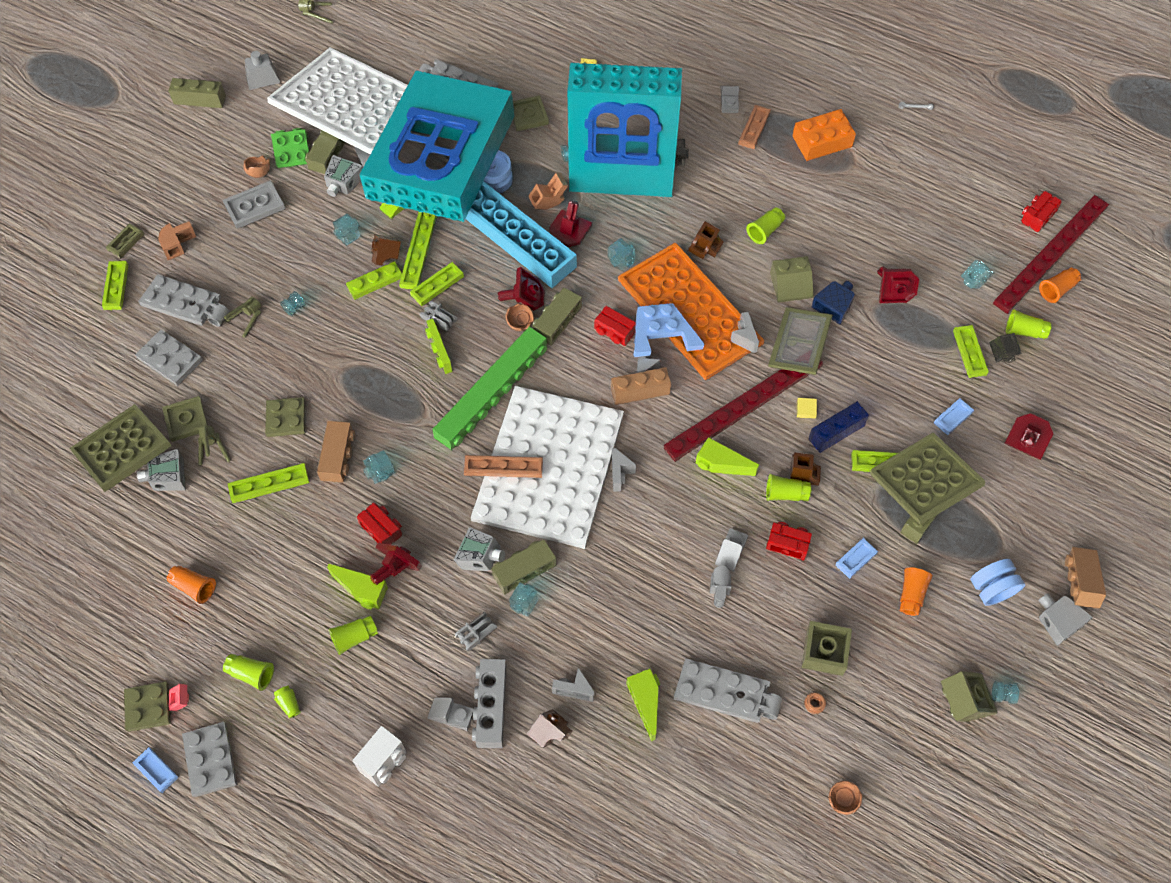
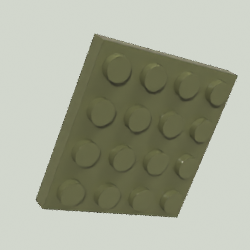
(120, 447)
(927, 478)

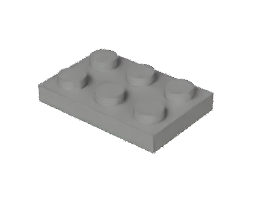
(253, 204)
(169, 357)
(209, 759)

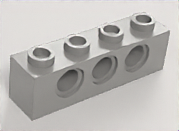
(492, 736)

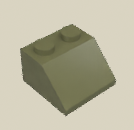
(792, 279)
(968, 696)

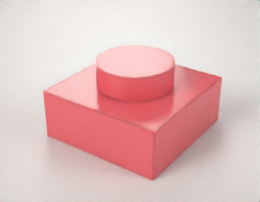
(178, 697)

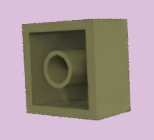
(826, 648)

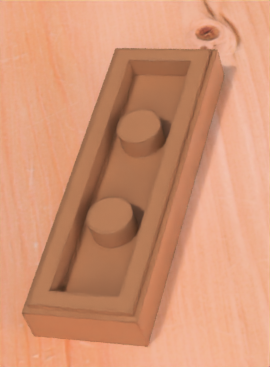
(754, 127)

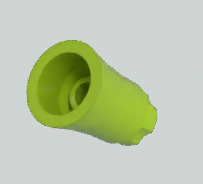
(765, 225)
(1027, 325)
(787, 489)
(352, 633)
(249, 670)

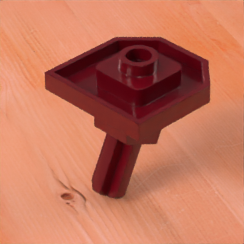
(569, 227)
(897, 285)
(526, 290)
(1030, 435)
(394, 562)

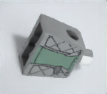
(342, 175)
(165, 472)
(478, 551)

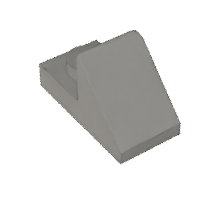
(729, 99)
(746, 335)
(647, 364)
(620, 466)
(731, 549)
(580, 689)
(450, 713)

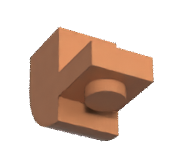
(549, 195)
(172, 237)

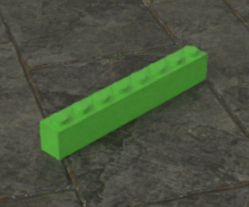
(490, 388)

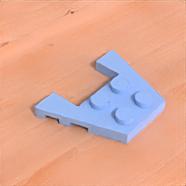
(662, 322)

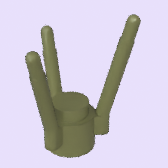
(308, 6)
(249, 307)
(207, 438)

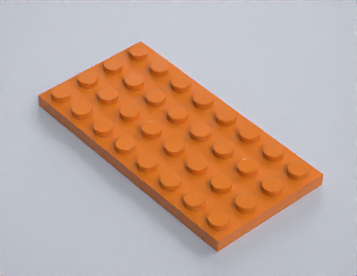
(677, 280)

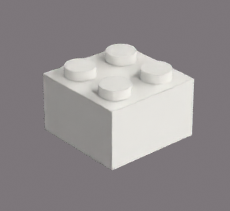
(380, 756)

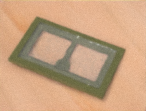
(800, 341)

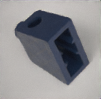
(834, 300)

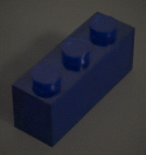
(838, 427)

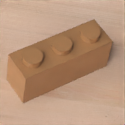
(640, 386)
(336, 451)
(1085, 577)

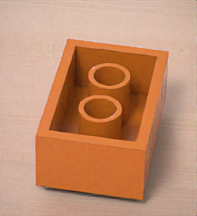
(823, 134)

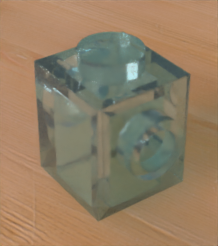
(346, 229)
(621, 254)
(976, 275)
(378, 467)
(523, 599)

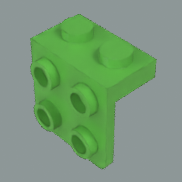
(290, 147)

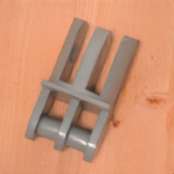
(441, 317)
(720, 585)
(478, 628)

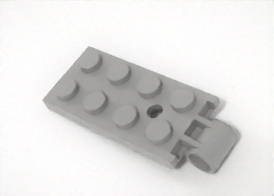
(450, 71)
(176, 299)
(718, 689)

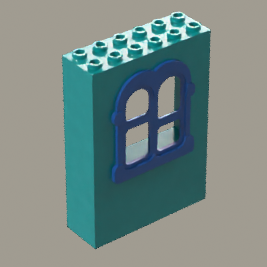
(446, 109)
(622, 161)

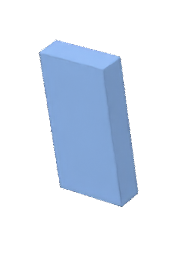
(953, 416)
(856, 558)
(155, 770)

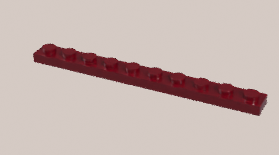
(1050, 254)
(733, 412)

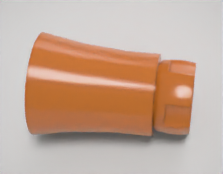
(1056, 286)
(192, 583)
(914, 590)

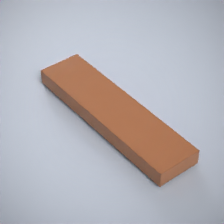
(503, 466)

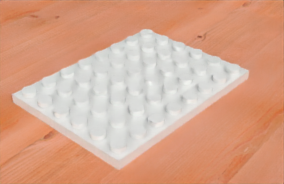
(341, 98)
(576, 455)

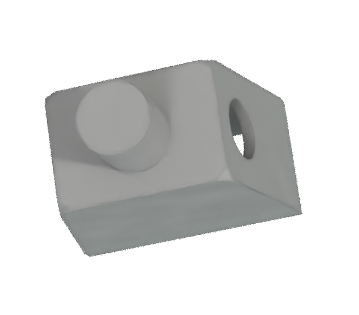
(260, 71)
(1062, 617)

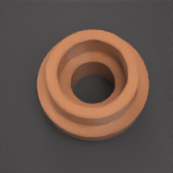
(819, 699)

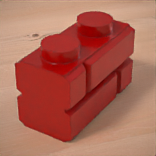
(1040, 211)
(615, 326)
(379, 524)
(789, 540)

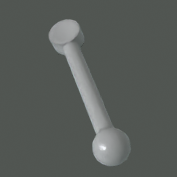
(902, 105)

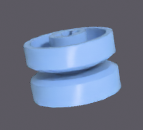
(500, 173)
(997, 582)

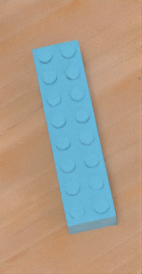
(521, 236)

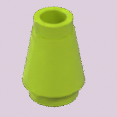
(287, 701)

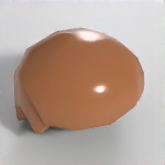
(256, 166)
(519, 317)
(845, 797)

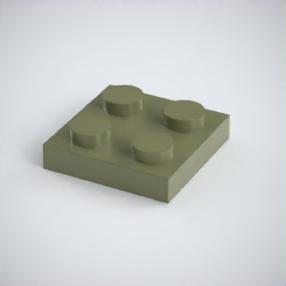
(529, 113)
(285, 417)
(184, 418)
(146, 706)

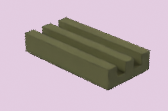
(127, 241)

